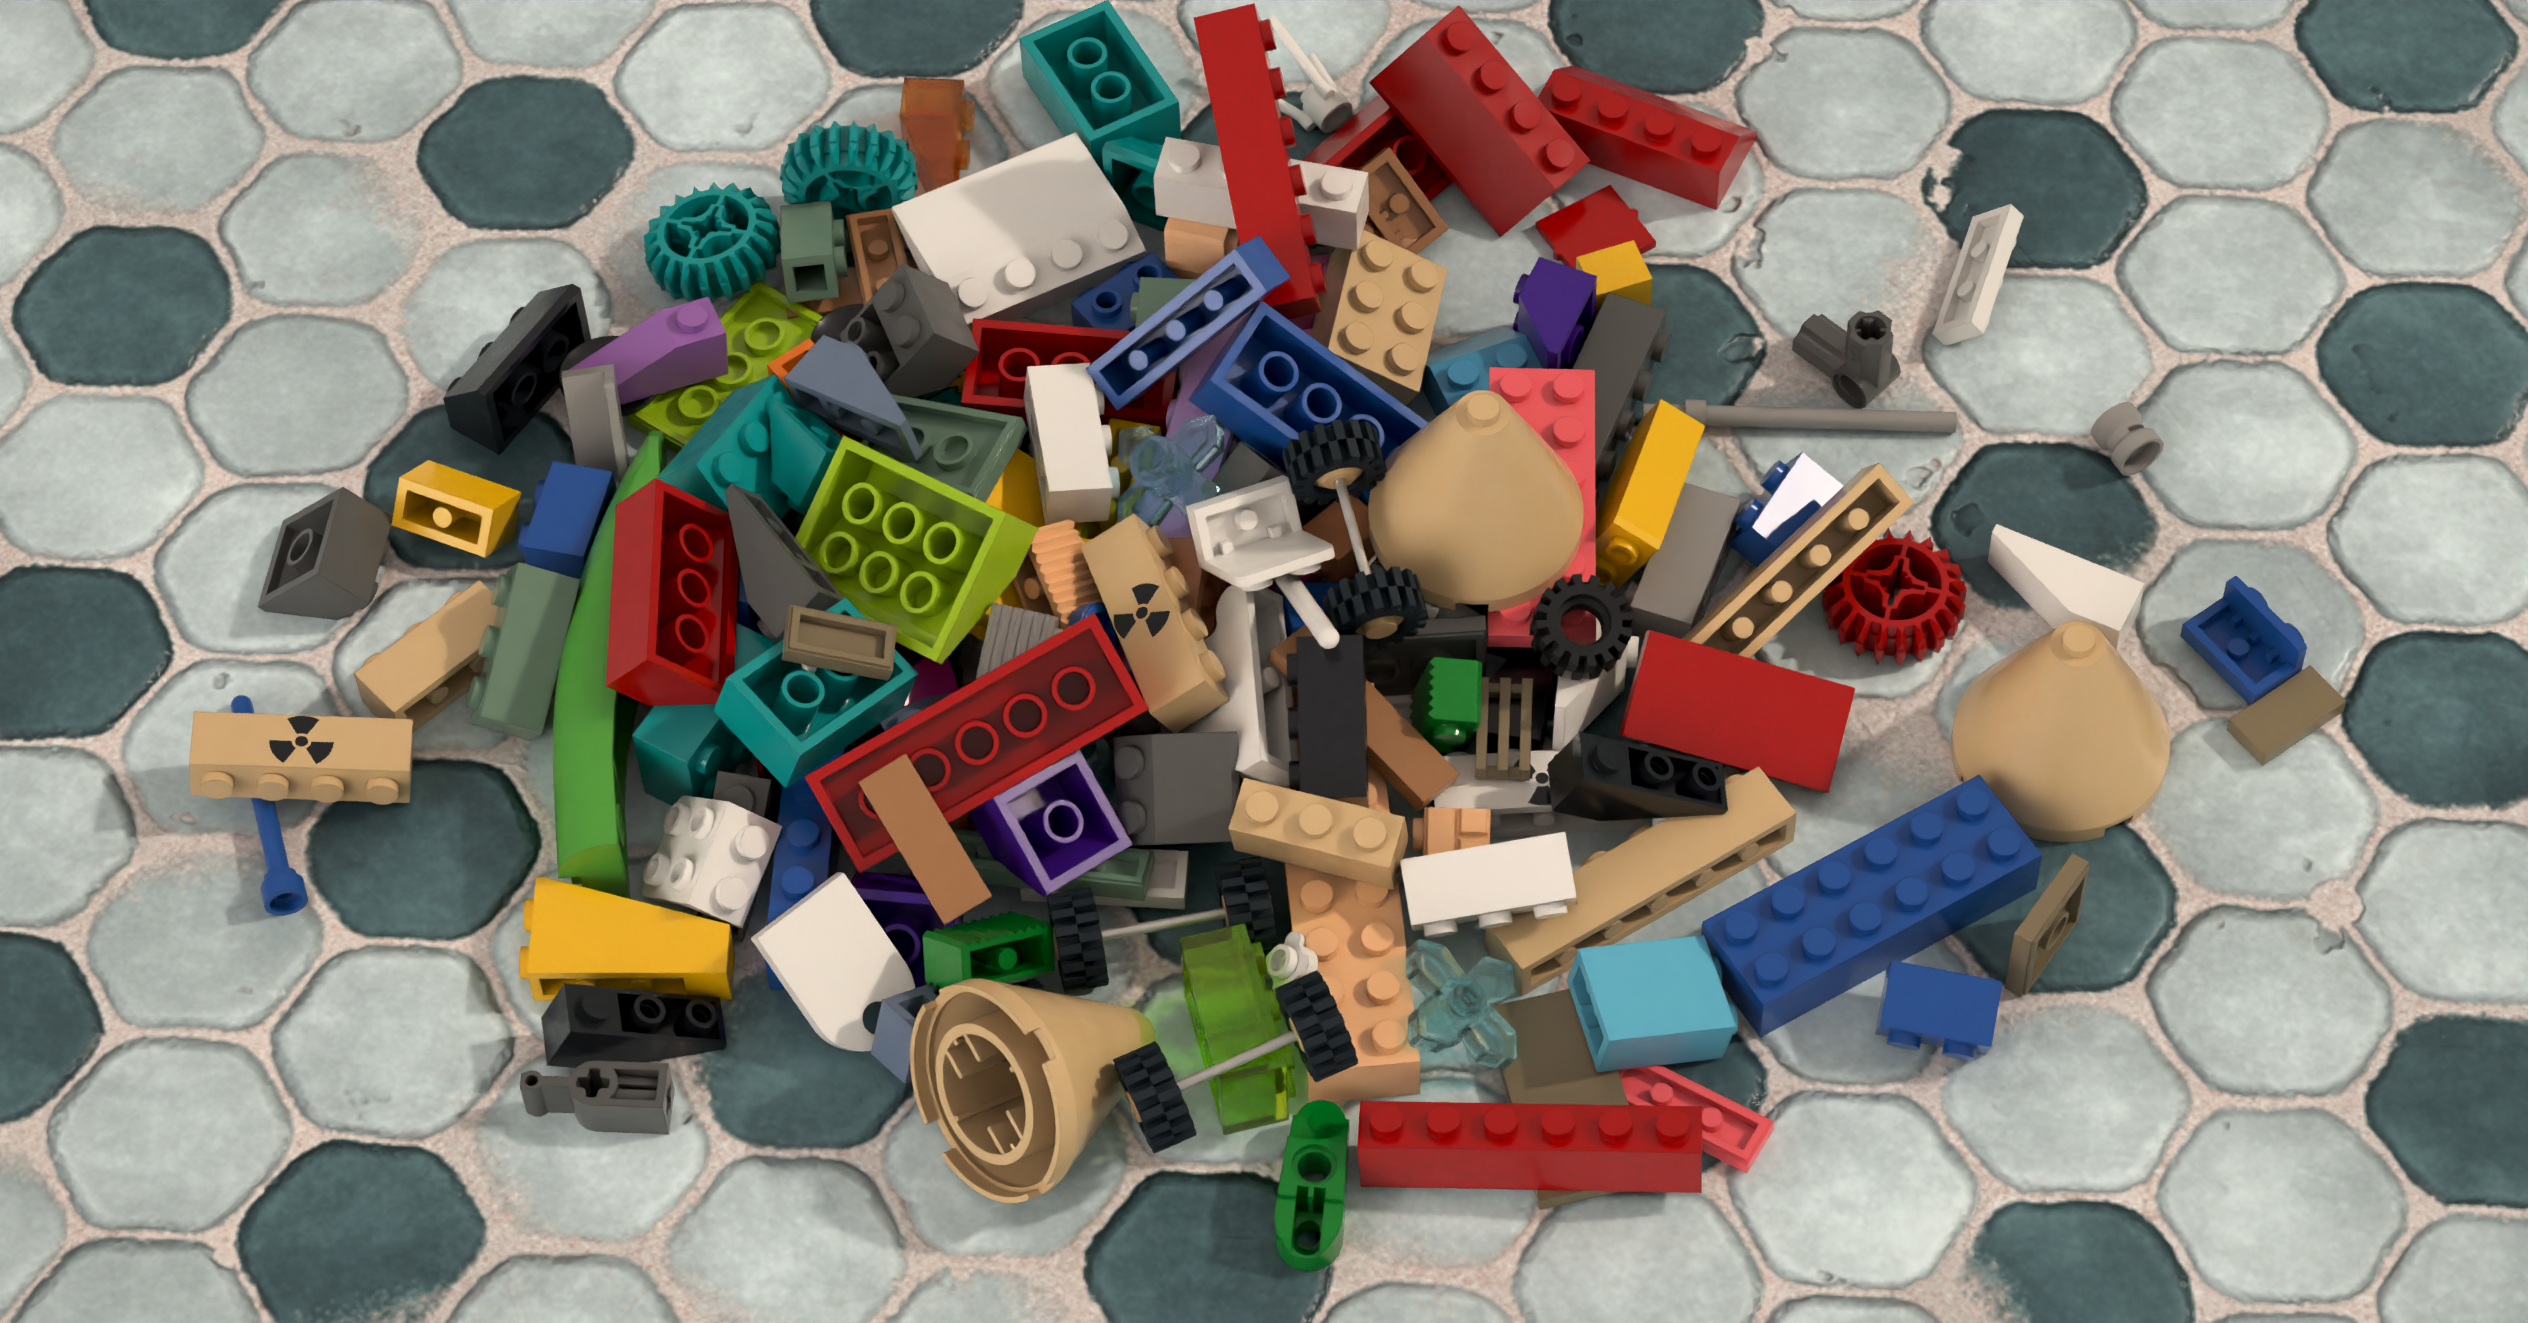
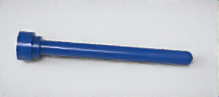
(282, 887)

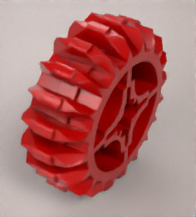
(1922, 612)

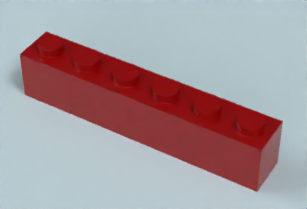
(1256, 151)
(1530, 1146)

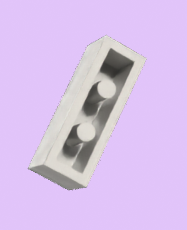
(1070, 443)
(1489, 884)

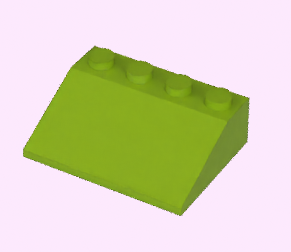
(911, 547)

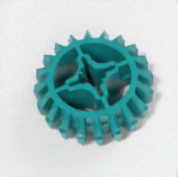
(850, 167)
(712, 243)

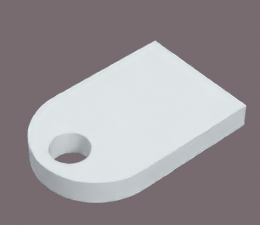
(834, 961)

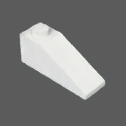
(2065, 585)
(1584, 700)

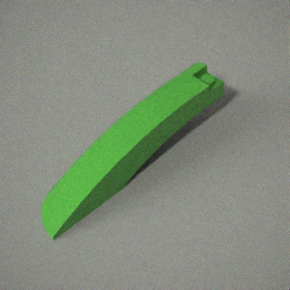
(592, 720)

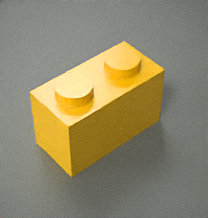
(456, 508)

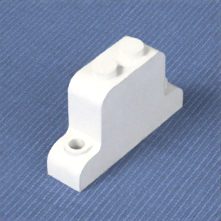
(1257, 691)

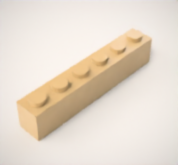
(1804, 564)
(1647, 878)

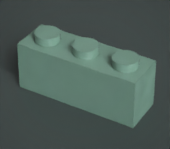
(522, 651)

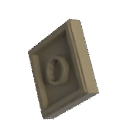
(2047, 925)

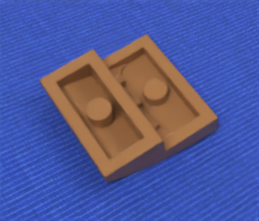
(1398, 206)

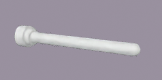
(1308, 610)

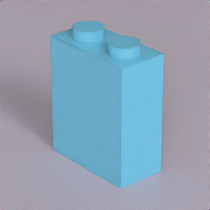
(1652, 1003)

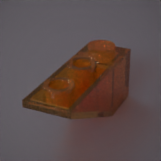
(934, 128)

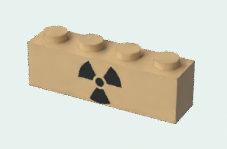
(1155, 622)
(301, 757)

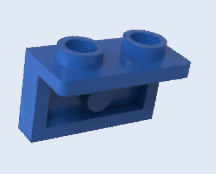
(2246, 641)

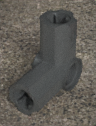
(1855, 360)

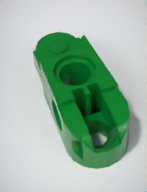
(1321, 1146)

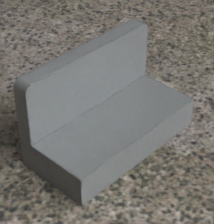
(596, 418)

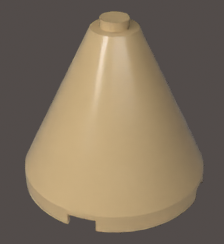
(1477, 508)
(2063, 736)
(1018, 1080)

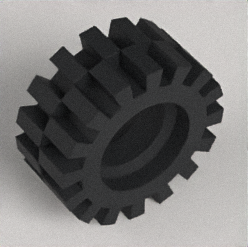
(1581, 596)

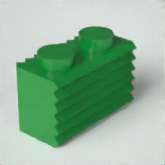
(1448, 703)
(992, 949)

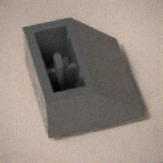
(913, 334)

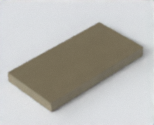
(1555, 1068)

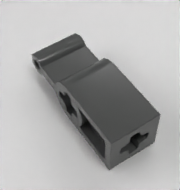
(628, 1099)

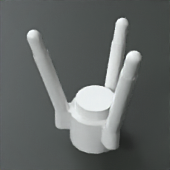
(1321, 100)

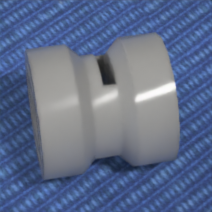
(2129, 442)

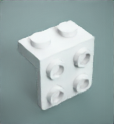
(1254, 536)
(711, 858)

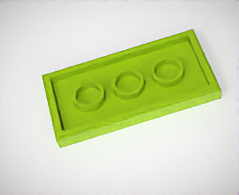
(755, 336)

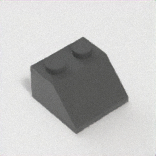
(327, 558)
(1176, 786)

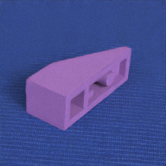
(666, 351)

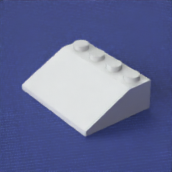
(1022, 232)

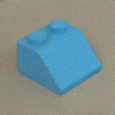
(1465, 365)

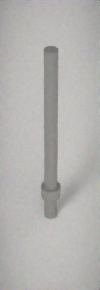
(1815, 417)

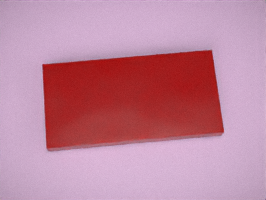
(1737, 711)

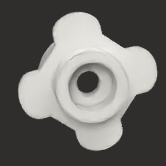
(1290, 960)

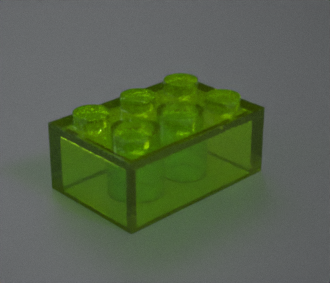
(1234, 1014)

